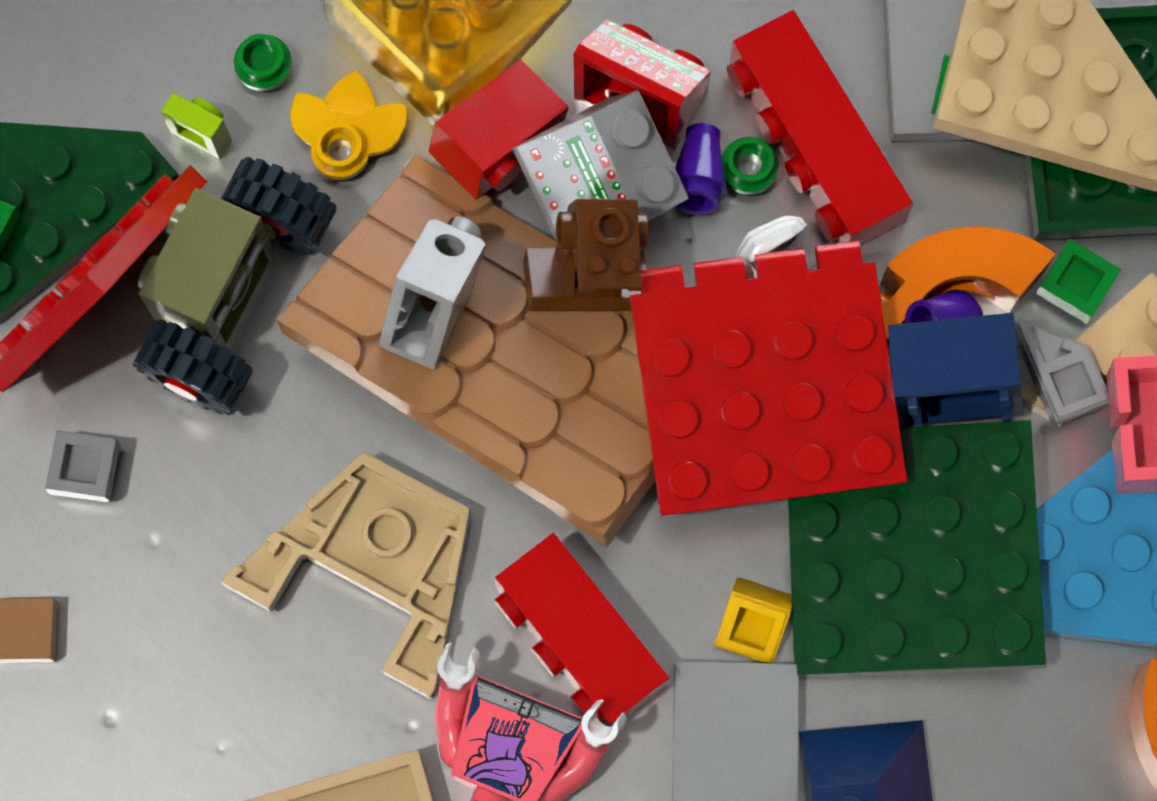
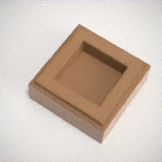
(28, 629)

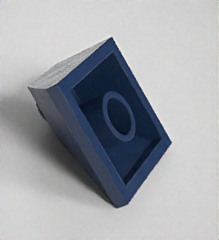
(866, 763)

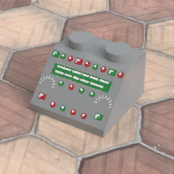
(602, 155)

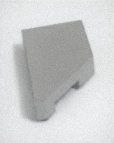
(1061, 373)

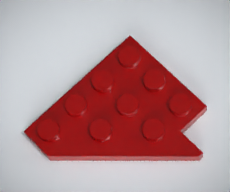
(94, 274)

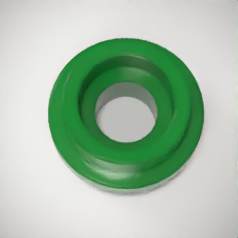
(753, 150)

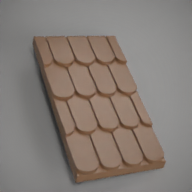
(521, 391)

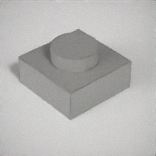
(82, 466)

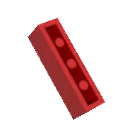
(818, 132)

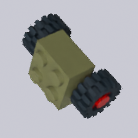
(213, 271)

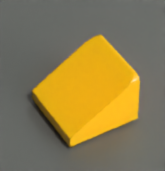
(754, 621)

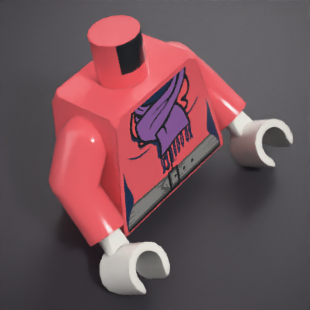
(511, 742)

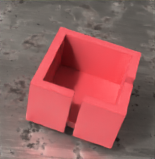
(1134, 413)

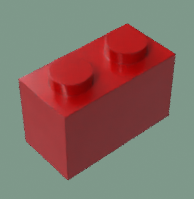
(479, 133)

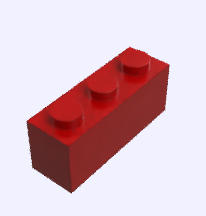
(578, 632)

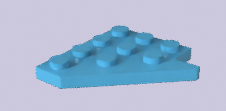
(1099, 560)

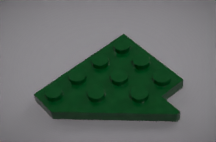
(69, 195)

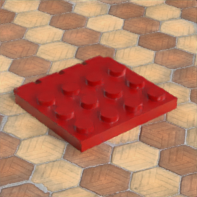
(766, 379)

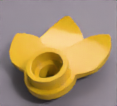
(349, 120)

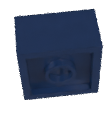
(956, 370)

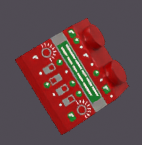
(627, 60)

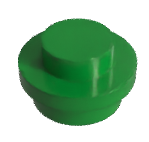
(262, 62)

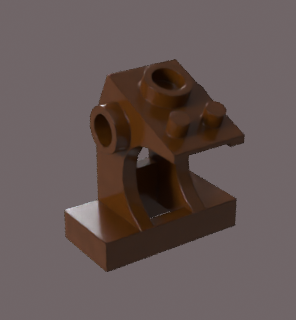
(605, 247)

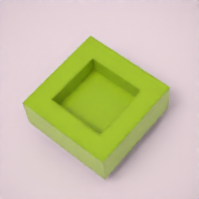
(197, 123)

